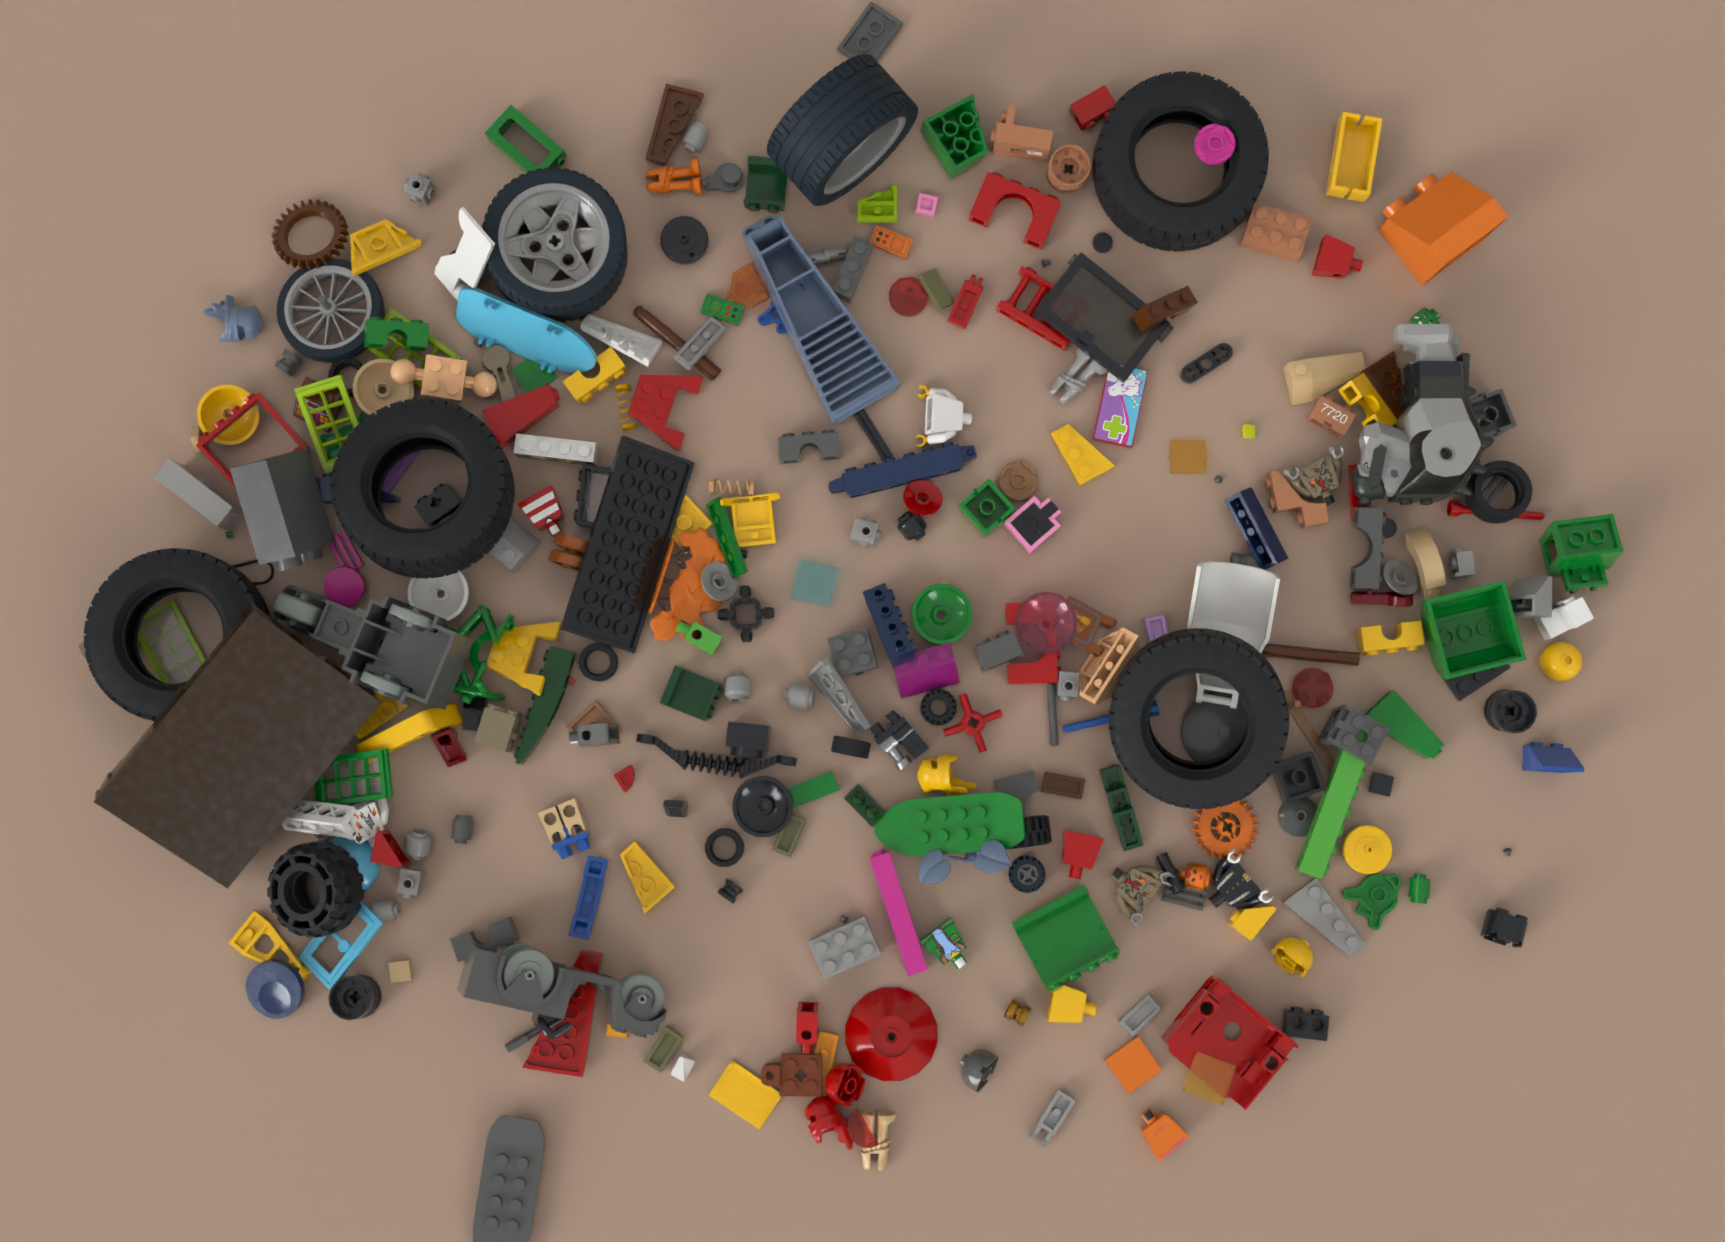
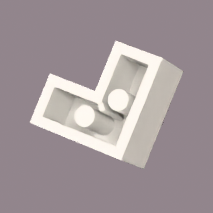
(1567, 615)

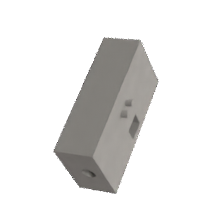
(199, 495)

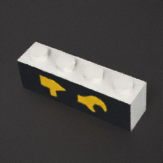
(556, 449)

